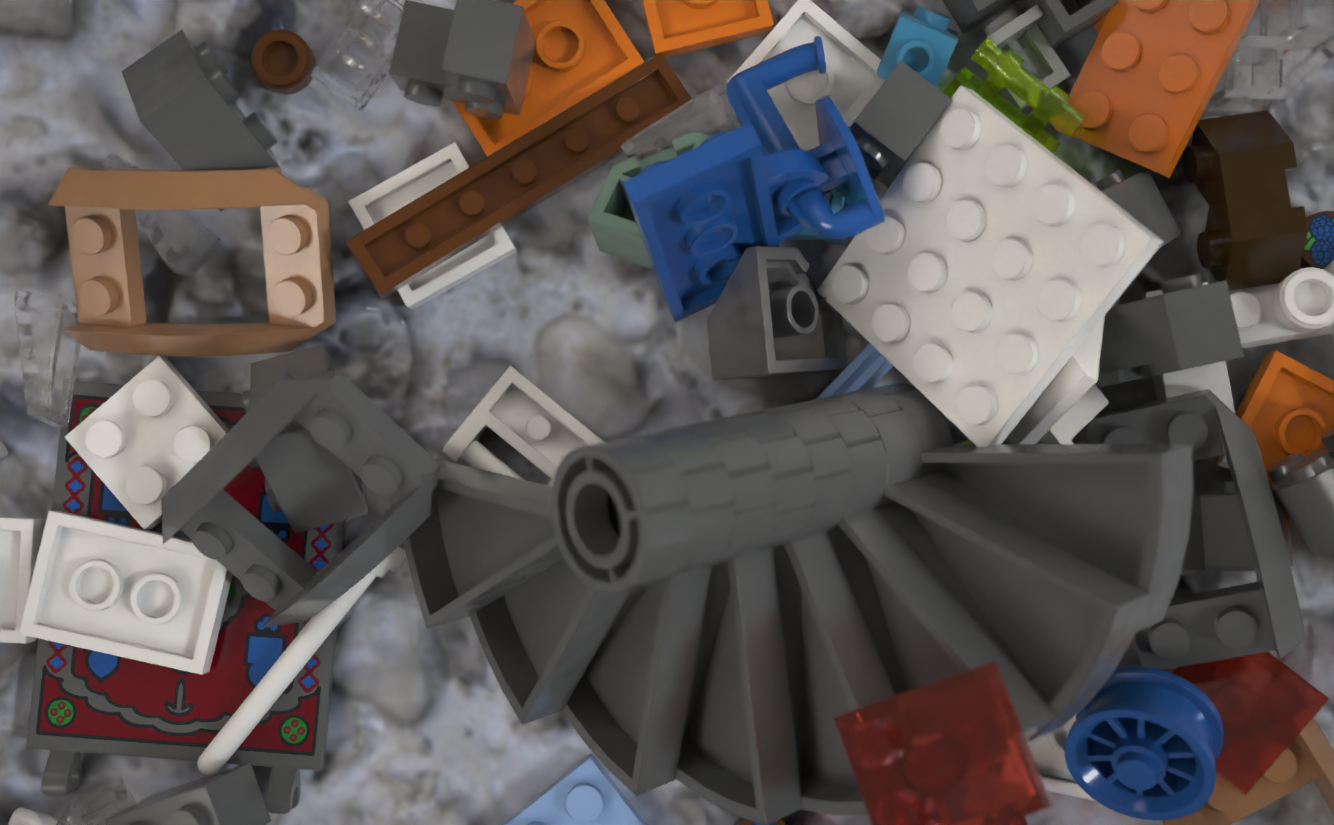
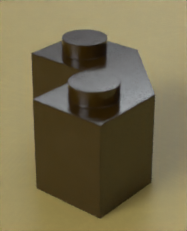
(1250, 224)

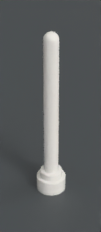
(287, 668)

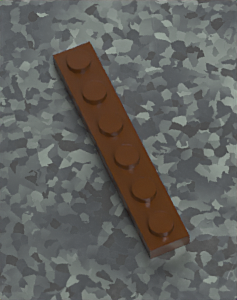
(515, 178)

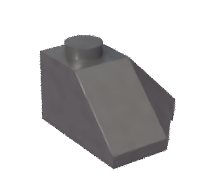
(773, 320)

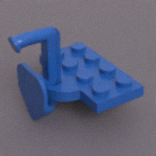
(749, 187)

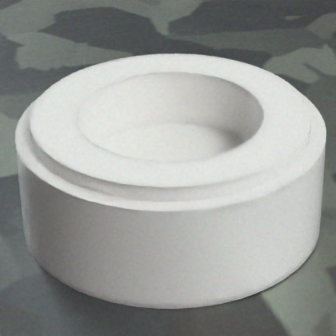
(1305, 300)

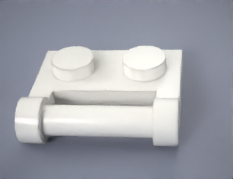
(525, 421)

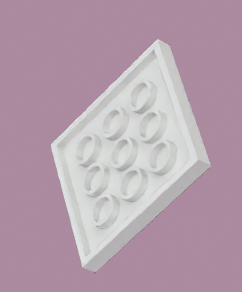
(986, 268)

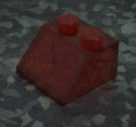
(943, 754)

